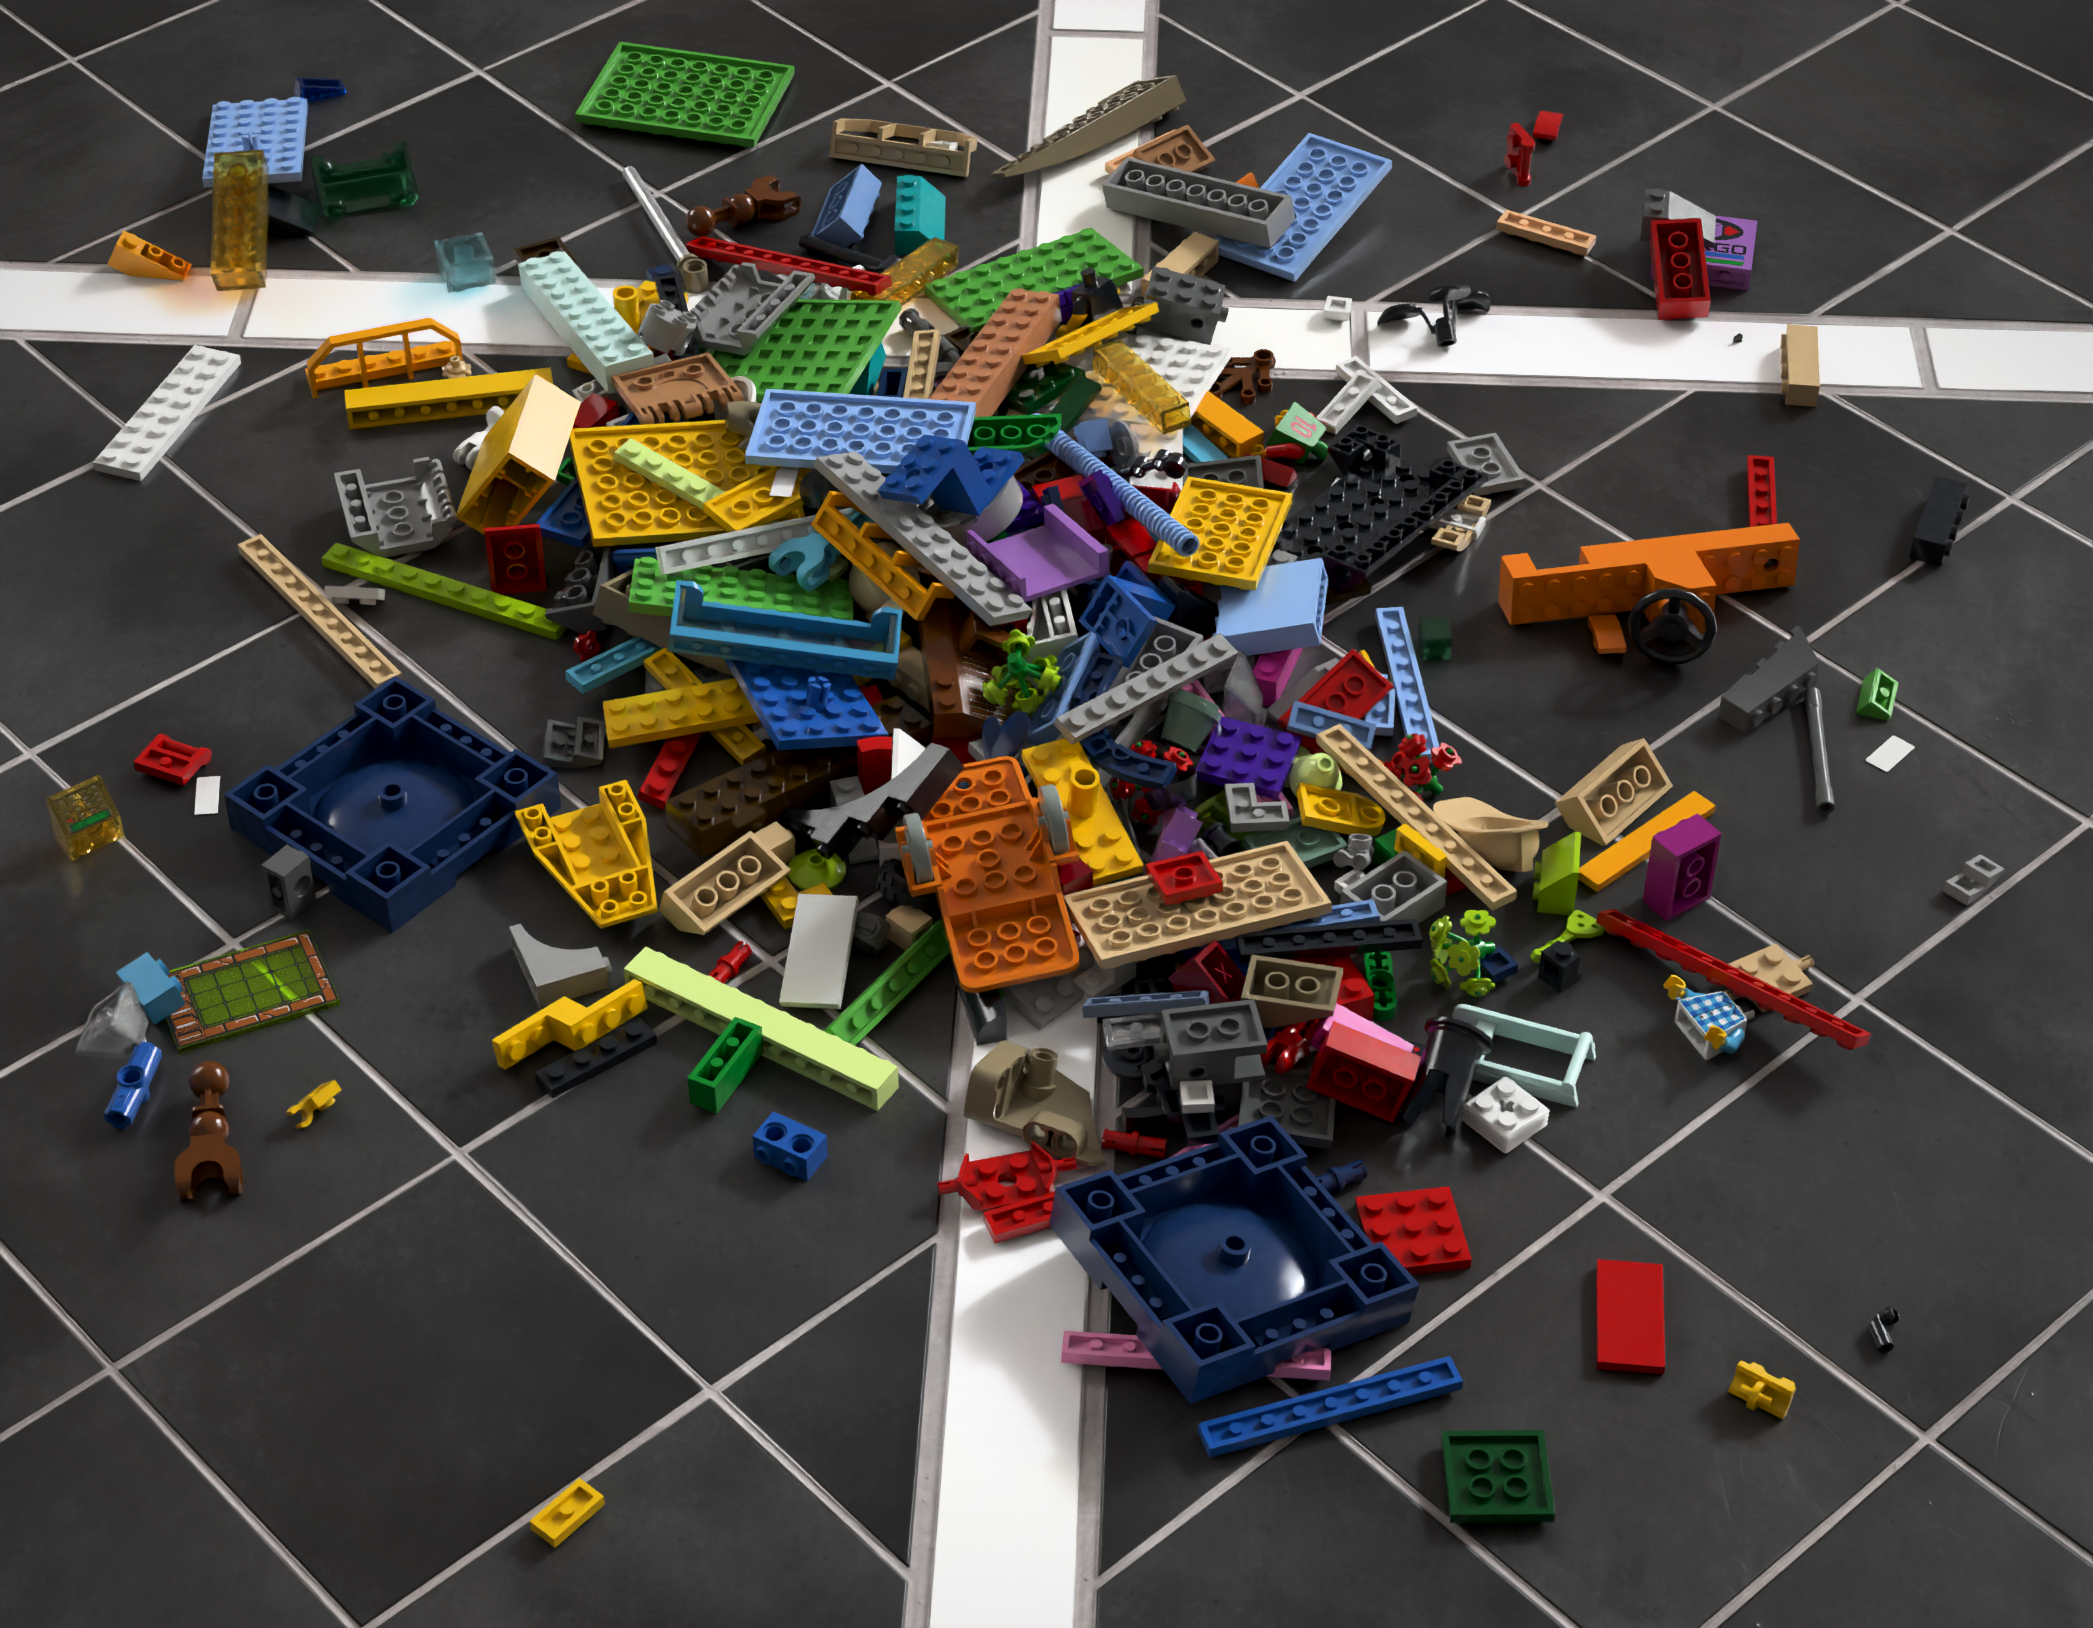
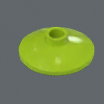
(812, 869)

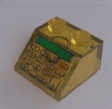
(84, 818)

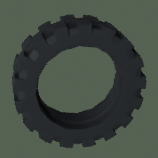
(894, 885)

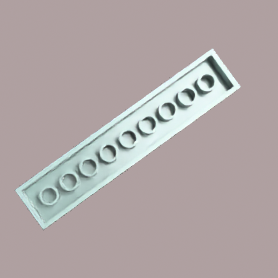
(583, 318)

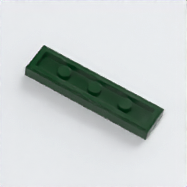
(1071, 407)

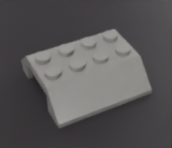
(745, 308)
(398, 513)

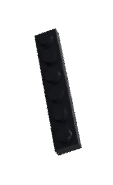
(1330, 940)

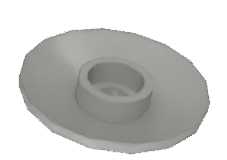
(1123, 443)

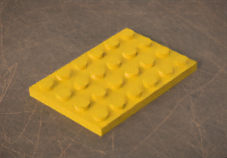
(1234, 533)

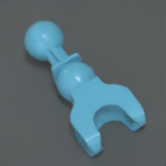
(809, 556)

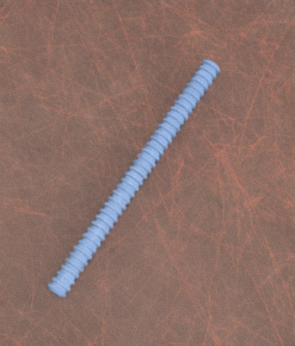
(1134, 501)

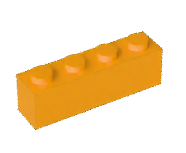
(1226, 427)

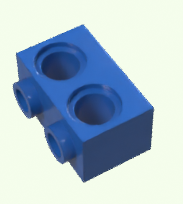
(790, 1146)

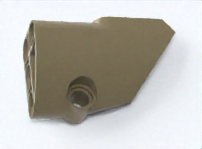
(1030, 1098)

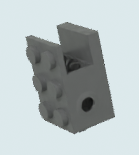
(1186, 305)
(1212, 1043)

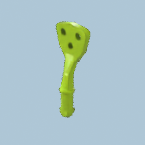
(1578, 926)

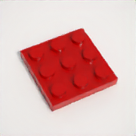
(1417, 1228)

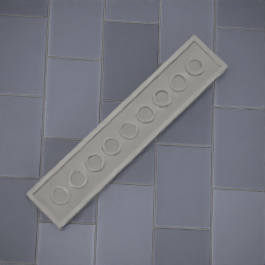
(924, 540)

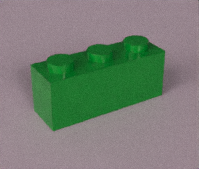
(725, 1065)

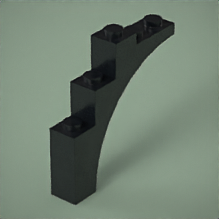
(875, 814)

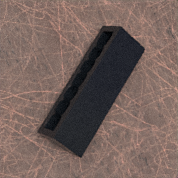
(984, 1012)

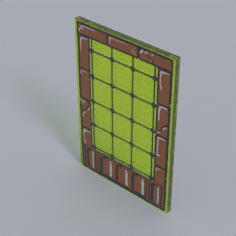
(250, 991)

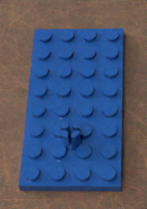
(807, 706)

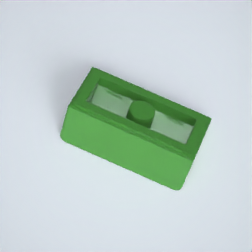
(1877, 695)

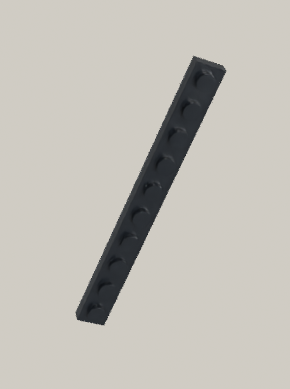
(671, 290)

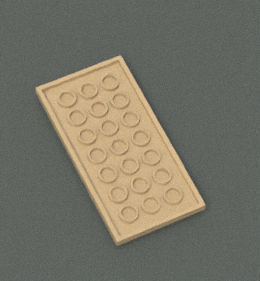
(1260, 891)

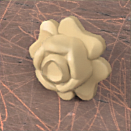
(456, 368)

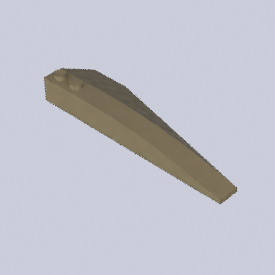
(1113, 118)

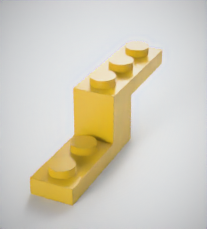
(569, 1024)

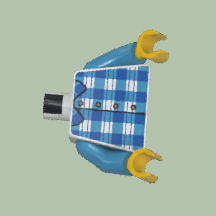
(1709, 1020)

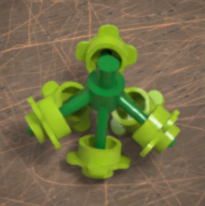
(1013, 674)

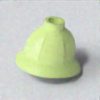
(1316, 770)

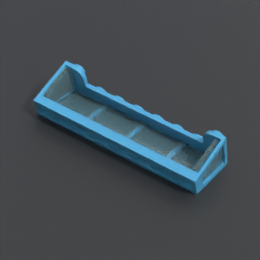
(784, 637)

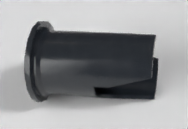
(1447, 1067)

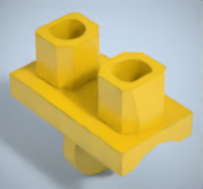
(1762, 1389)

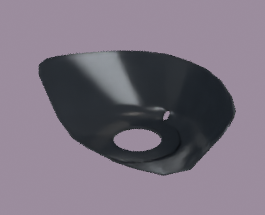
(1175, 794)

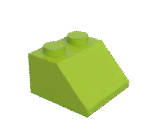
(1558, 876)

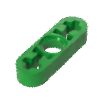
(1386, 975)

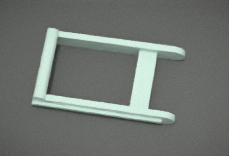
(1492, 1023)

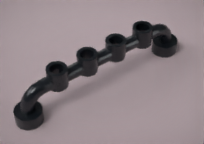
(1171, 463)

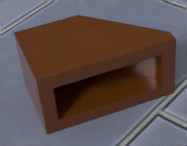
(983, 641)

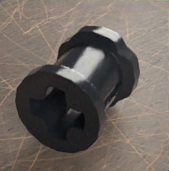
(1221, 840)

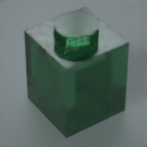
(1435, 638)

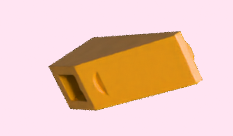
(146, 260)

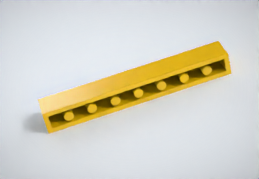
(436, 398)

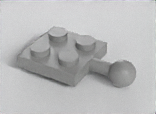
(1049, 997)

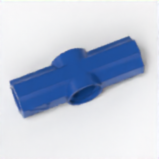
(133, 1085)

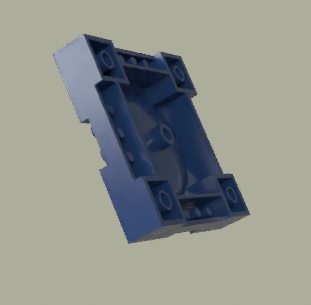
(392, 803)
(1232, 1259)

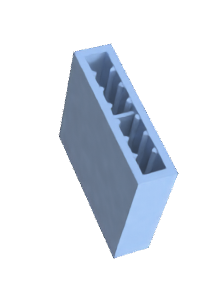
(1280, 614)

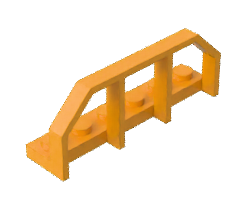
(384, 364)
(872, 560)

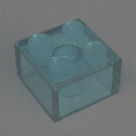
(465, 262)

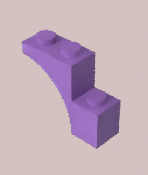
(1177, 833)

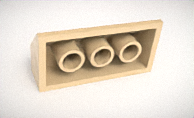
(1614, 792)
(722, 885)

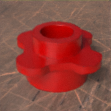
(587, 646)

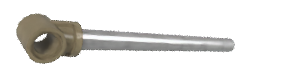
(688, 265)

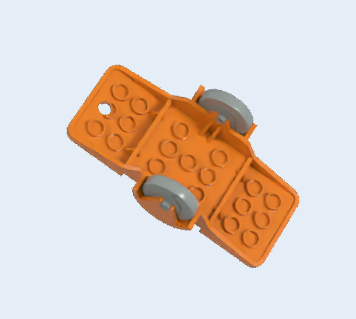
(995, 875)

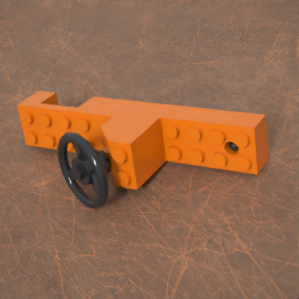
(1663, 577)

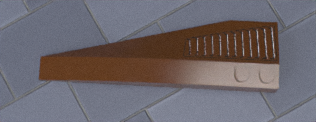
(951, 676)

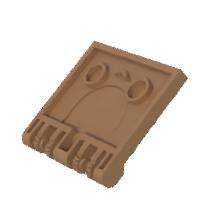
(674, 386)

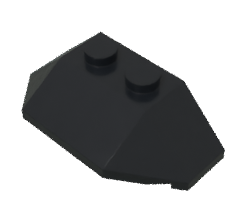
(1191, 609)

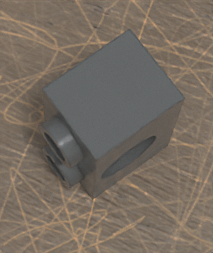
(289, 882)

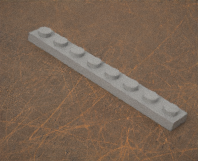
(1145, 689)

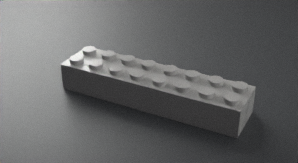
(1199, 202)

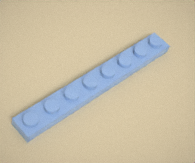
(1405, 675)

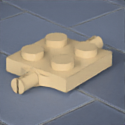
(1776, 969)

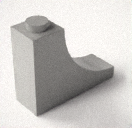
(558, 971)

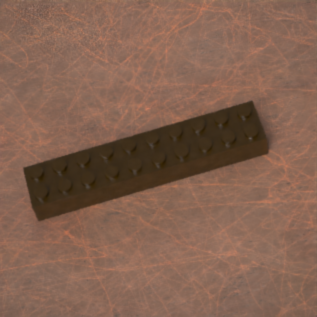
(766, 787)

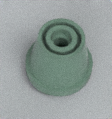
(1188, 720)

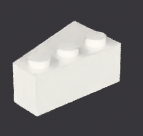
(1050, 625)

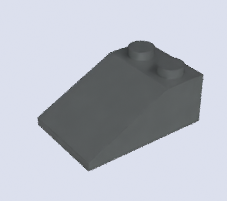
(1667, 205)

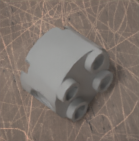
(667, 328)

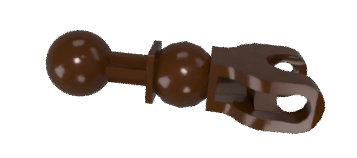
(757, 202)
(209, 1131)

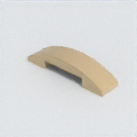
(1457, 539)

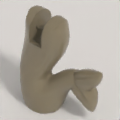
(741, 418)

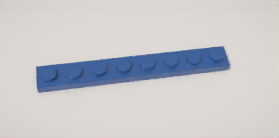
(1329, 1406)

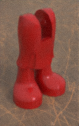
(1290, 1046)

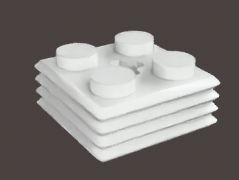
(1505, 1114)

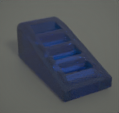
(318, 88)

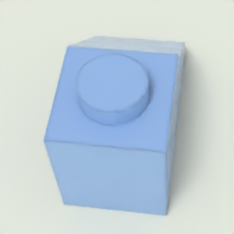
(1094, 436)

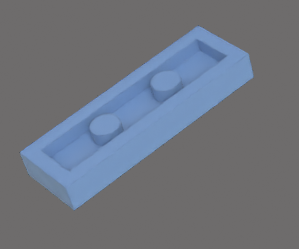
(1312, 720)

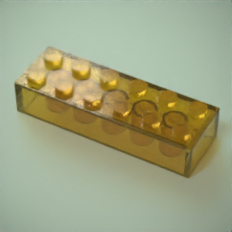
(239, 220)

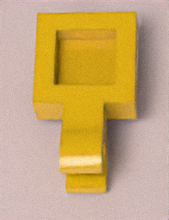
(319, 1098)

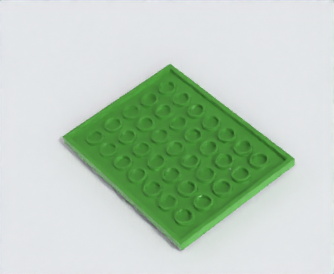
(685, 94)

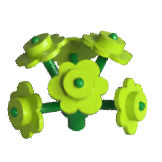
(1466, 954)

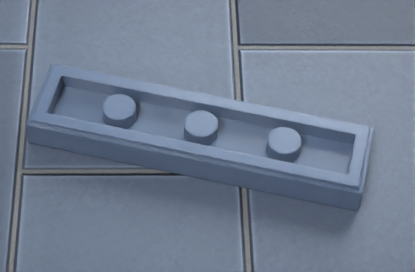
(1143, 1003)

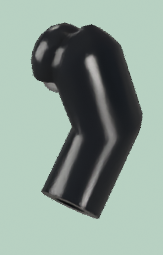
(1881, 1327)

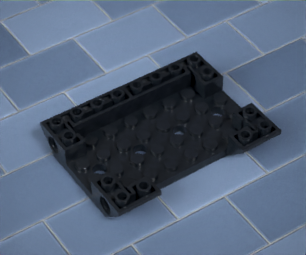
(1347, 525)

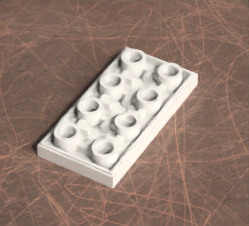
(819, 951)

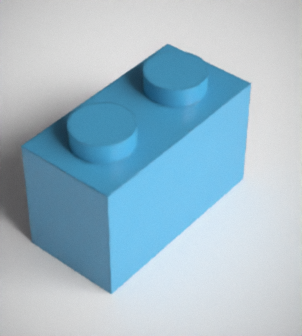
(154, 988)

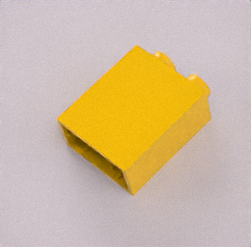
(519, 457)

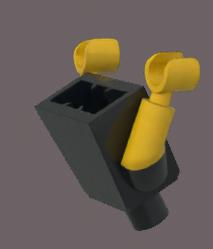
(1091, 301)

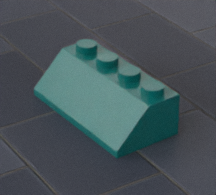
(918, 214)

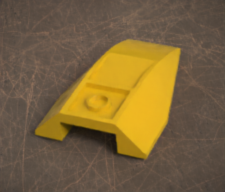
(597, 854)

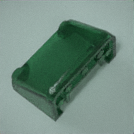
(365, 184)

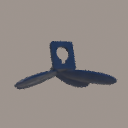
(1004, 740)

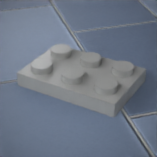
(1489, 457)

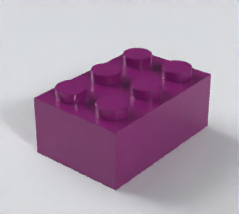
(1681, 867)

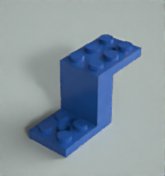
(951, 475)
(1125, 612)

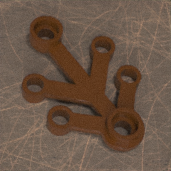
(1261, 361)

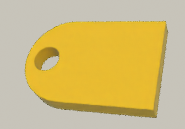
(1338, 810)

